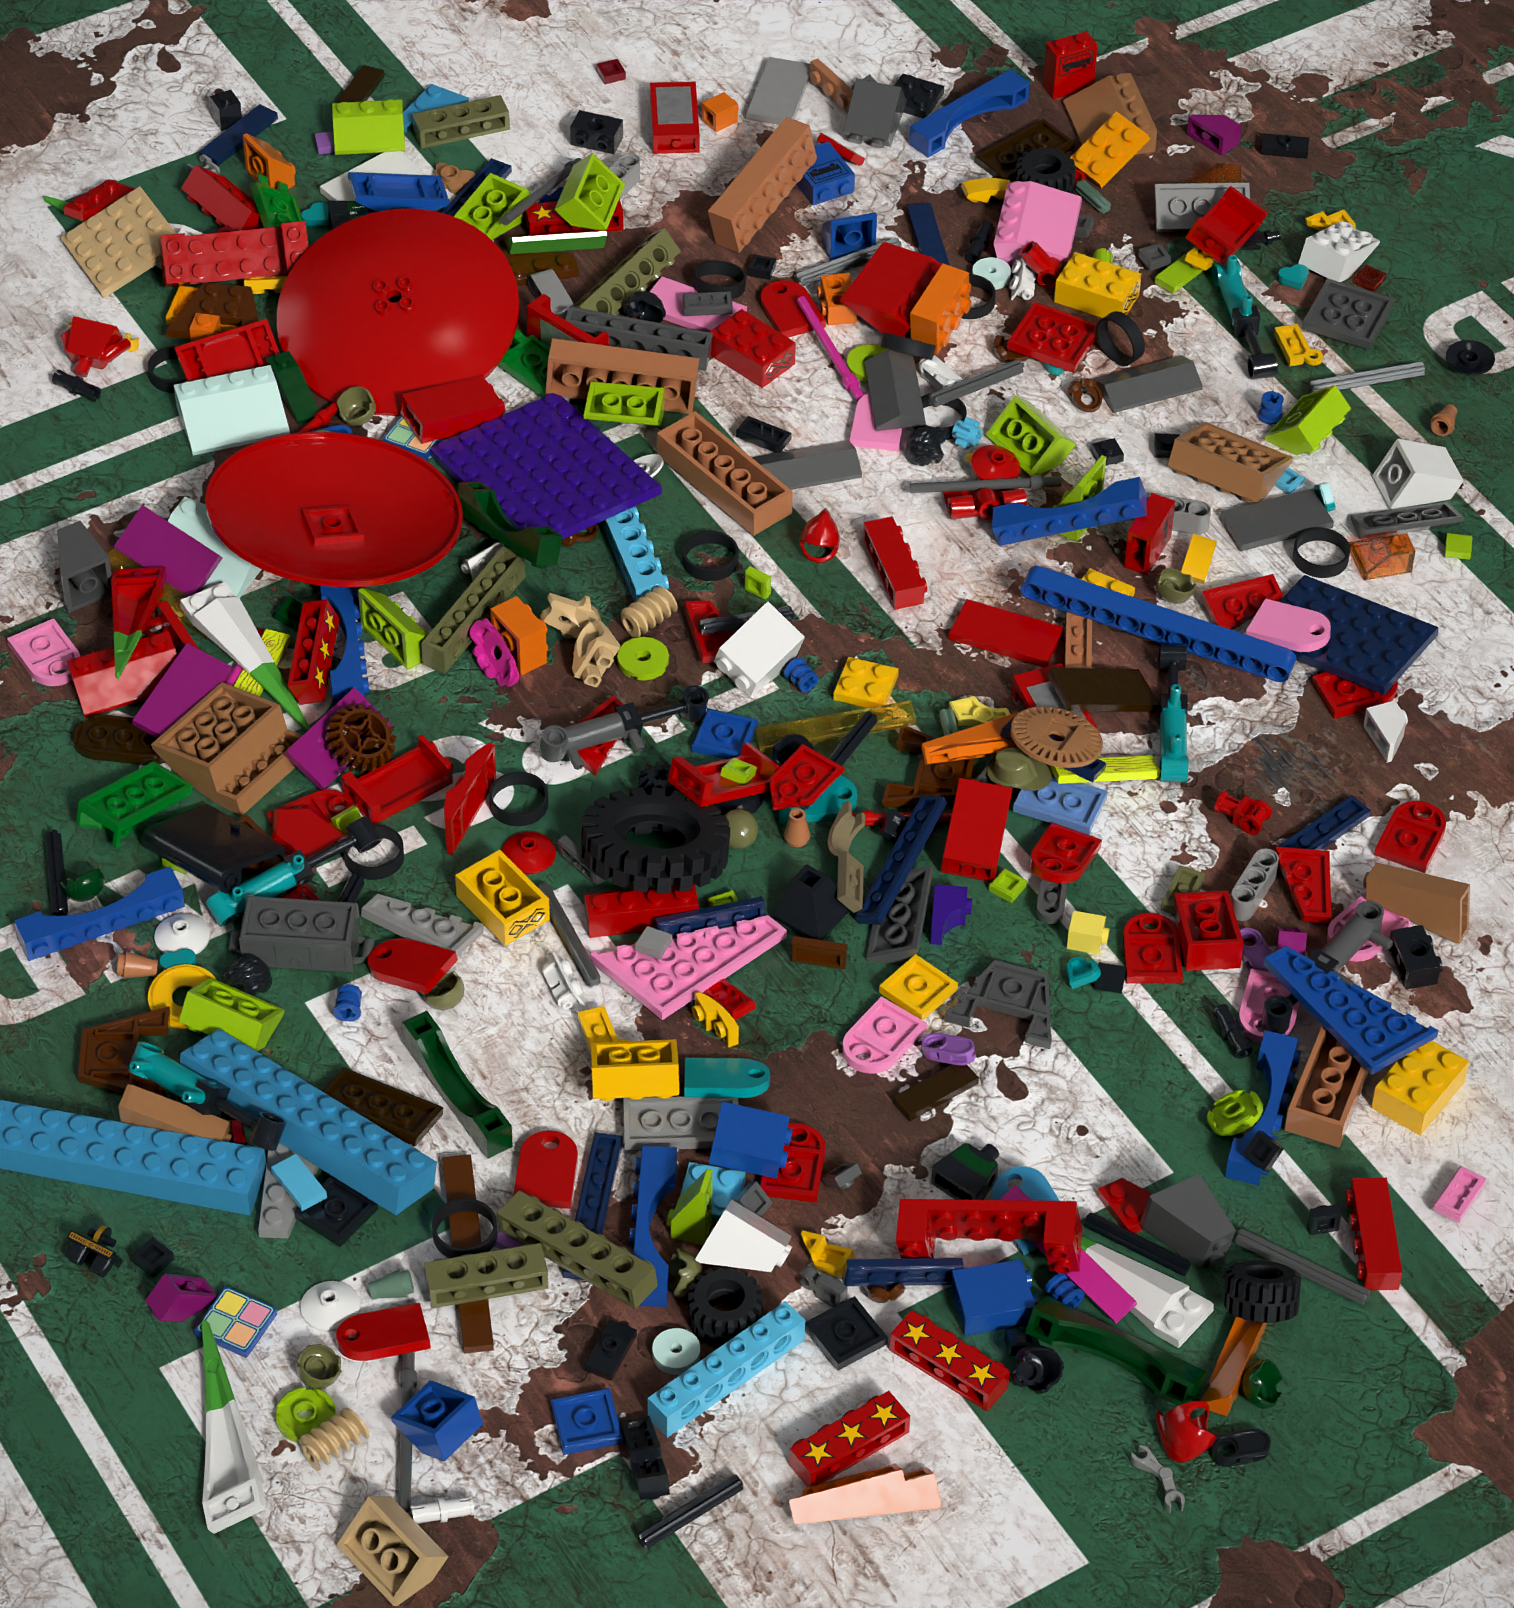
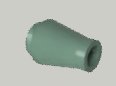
(393, 1285)

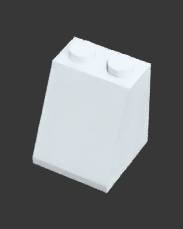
(1416, 474)
(759, 650)
(745, 1241)

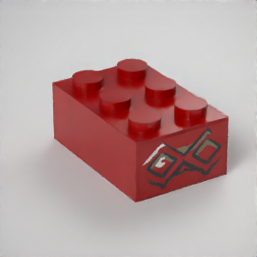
(752, 348)

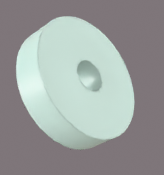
(994, 270)
(672, 1340)

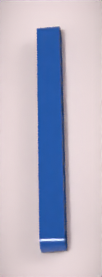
(1159, 624)

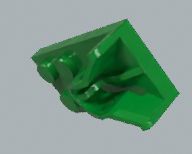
(132, 800)

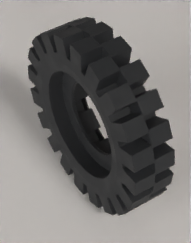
(694, 862)

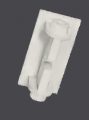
(1022, 281)
(938, 373)
(479, 561)
(569, 989)

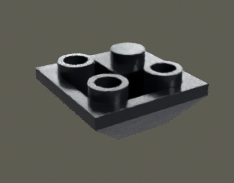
(811, 904)

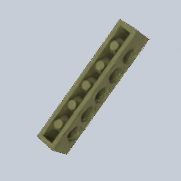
(631, 274)
(488, 590)
(578, 1249)

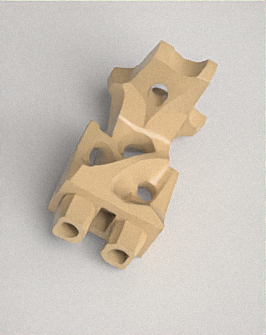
(594, 641)

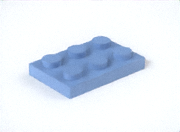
(1064, 804)

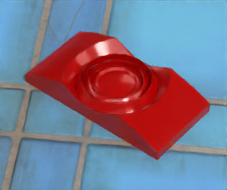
(227, 351)
(468, 795)

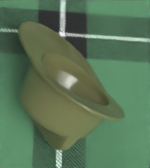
(1018, 770)

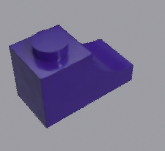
(949, 910)

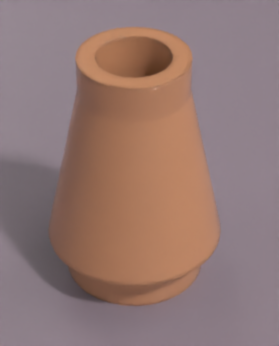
(1444, 421)
(797, 829)
(134, 966)

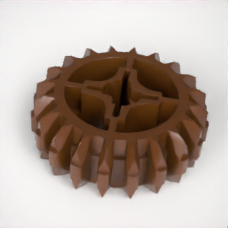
(347, 743)

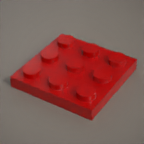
(1053, 337)

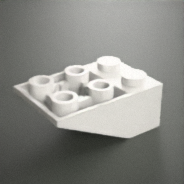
(1337, 251)

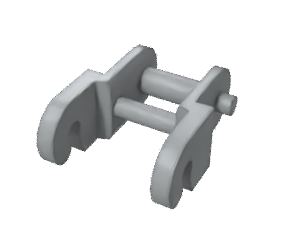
(208, 164)

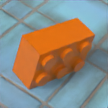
(941, 307)

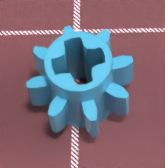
(967, 432)

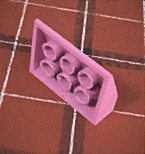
(1036, 215)

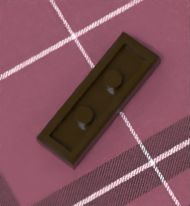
(362, 85)
(935, 1090)

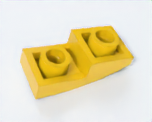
(983, 188)
(1198, 558)
(715, 1017)

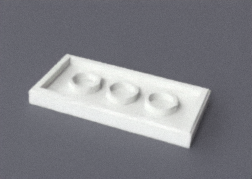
(387, 162)

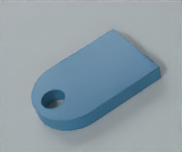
(1033, 1185)

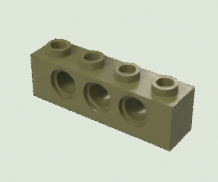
(461, 121)
(498, 1282)

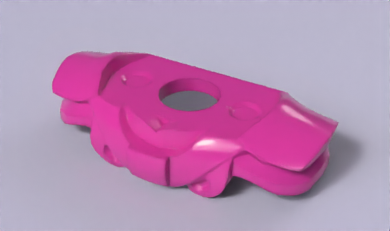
(486, 638)

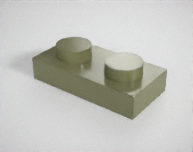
(1184, 881)

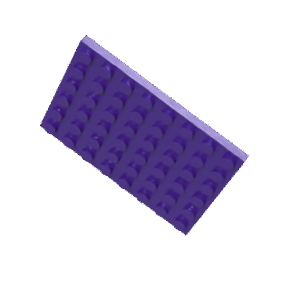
(548, 467)

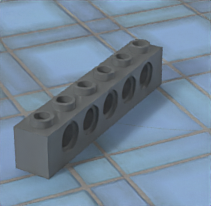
(644, 335)

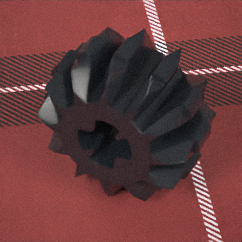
(656, 777)

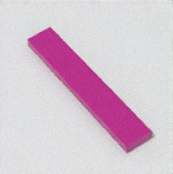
(1092, 1278)

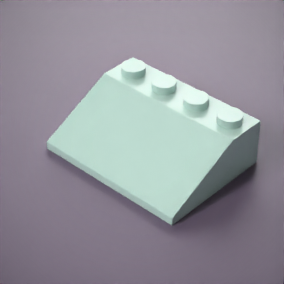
(231, 410)
(192, 519)

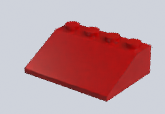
(890, 287)

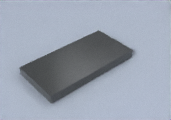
(1275, 519)

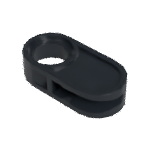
(1247, 1445)

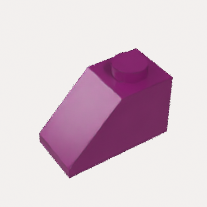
(1214, 132)
(1292, 937)
(180, 1297)

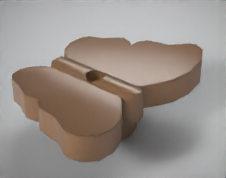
(452, 177)

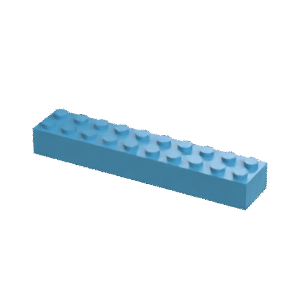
(316, 1124)
(130, 1158)

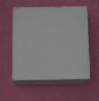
(653, 942)

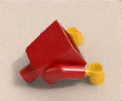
(94, 344)

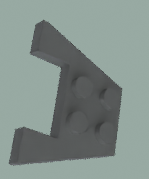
(1012, 992)

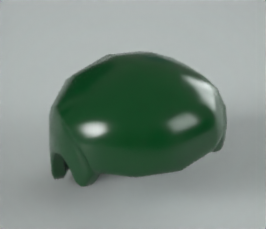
(85, 886)
(1260, 1384)

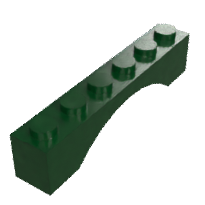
(482, 508)
(479, 1117)
(1162, 1372)

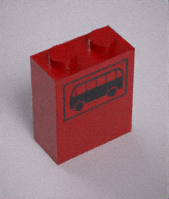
(1069, 65)
(1149, 534)

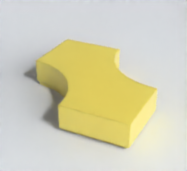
(973, 713)

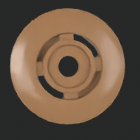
(1081, 739)

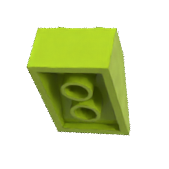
(490, 203)
(1086, 487)

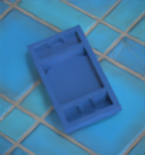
(398, 191)

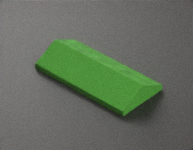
(556, 242)

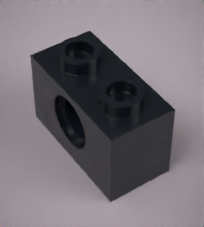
(596, 132)
(1415, 957)

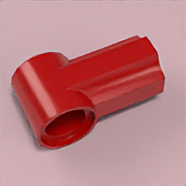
(1042, 264)

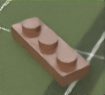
(830, 84)
(1078, 642)

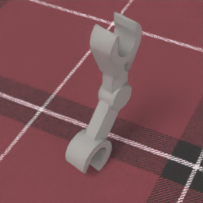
(1164, 1474)

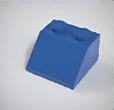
(849, 234)
(438, 1419)

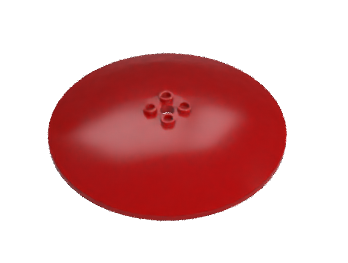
(447, 326)
(333, 509)

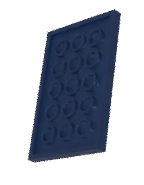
(1366, 640)

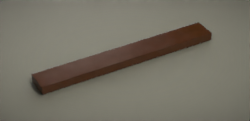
(465, 1234)

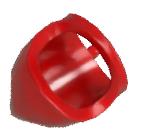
(821, 532)
(1182, 1436)

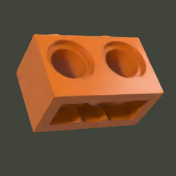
(830, 292)

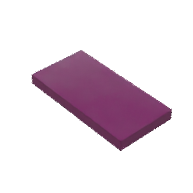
(158, 543)
(180, 689)
(311, 751)

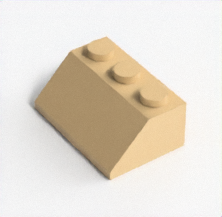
(391, 1549)

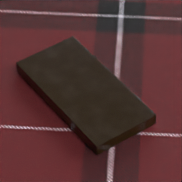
(1003, 157)
(1103, 689)
(385, 1106)

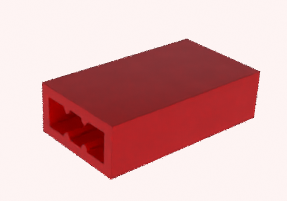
(450, 408)
(976, 830)

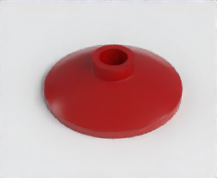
(994, 463)
(530, 851)

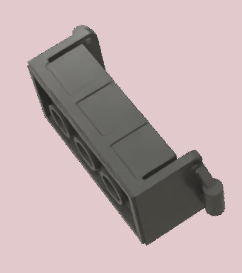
(301, 934)

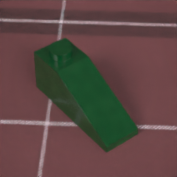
(293, 387)

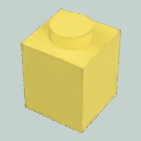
(1087, 932)

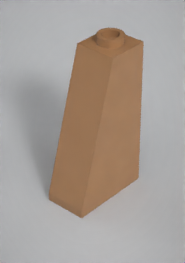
(1422, 898)
(158, 1112)

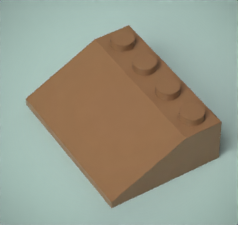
(1098, 102)
(1228, 461)

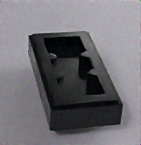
(1285, 146)
(763, 434)
(610, 1350)

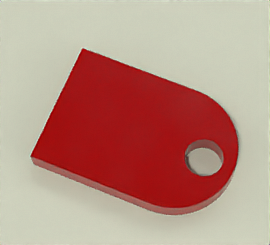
(784, 310)
(1346, 697)
(322, 801)
(1411, 838)
(1065, 852)
(1152, 954)
(410, 964)
(803, 1167)
(548, 1172)
(383, 1333)

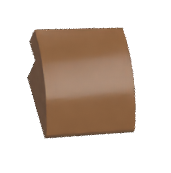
(230, 747)

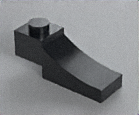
(645, 1458)

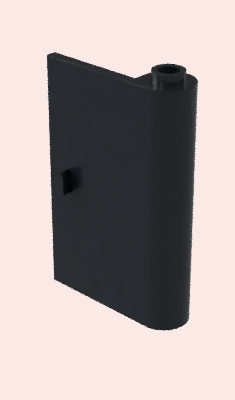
(209, 845)

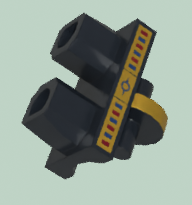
(103, 1257)

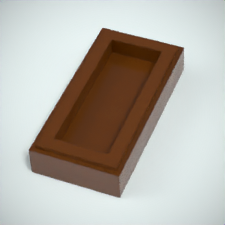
(819, 952)

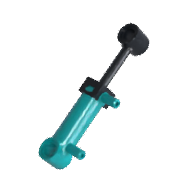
(1244, 316)
(1173, 716)
(290, 873)
(202, 1094)

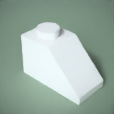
(1386, 727)

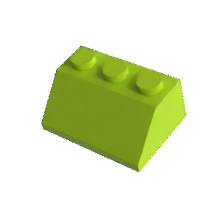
(368, 127)
(590, 194)
(625, 404)
(1309, 421)
(1030, 437)
(391, 627)
(239, 1014)

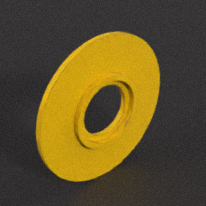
(168, 981)

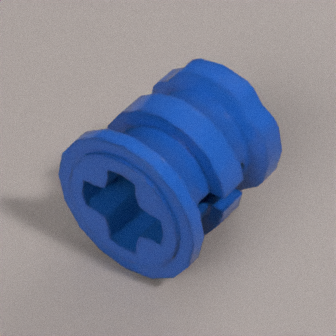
(1271, 407)
(801, 675)
(348, 1003)
(1064, 1290)

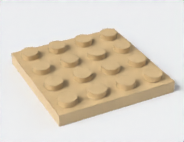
(119, 241)

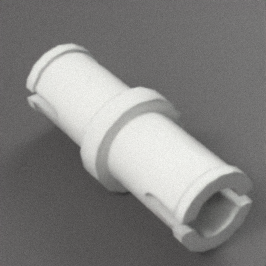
(442, 1510)

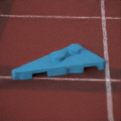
(432, 98)

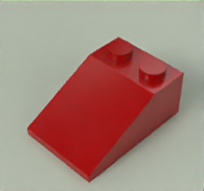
(1208, 931)

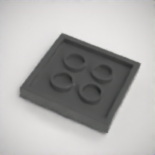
(1348, 314)

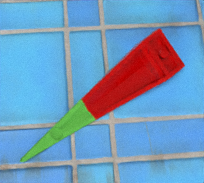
(133, 602)

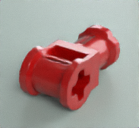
(1244, 812)

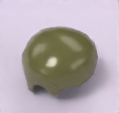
(356, 406)
(1174, 586)
(742, 828)
(446, 992)
(684, 1270)
(318, 1366)

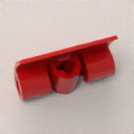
(981, 502)

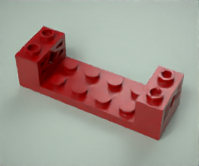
(231, 254)
(1052, 1221)

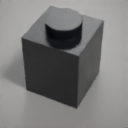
(225, 109)

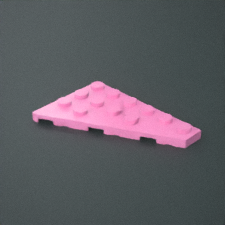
(689, 964)

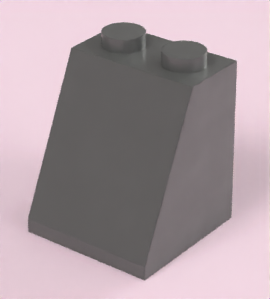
(874, 113)
(83, 567)
(1190, 1222)

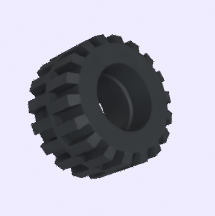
(1047, 168)
(718, 1288)
(1262, 1291)

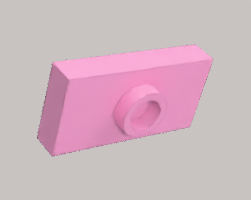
(1459, 1194)

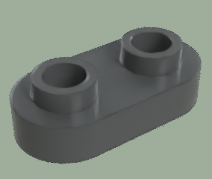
(1051, 901)

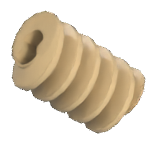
(648, 611)
(332, 1436)

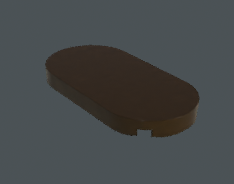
(114, 740)

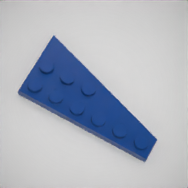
(1353, 1015)

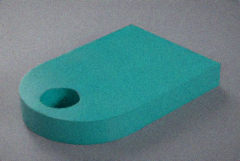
(828, 804)
(725, 1078)

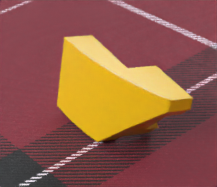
(1321, 221)
(825, 1256)

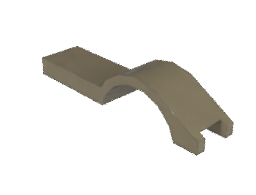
(849, 869)

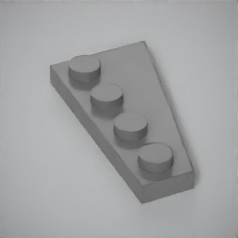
(421, 924)
(277, 1207)

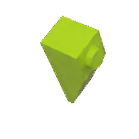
(693, 1212)

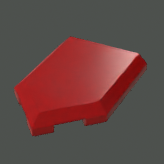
(802, 778)
(304, 830)

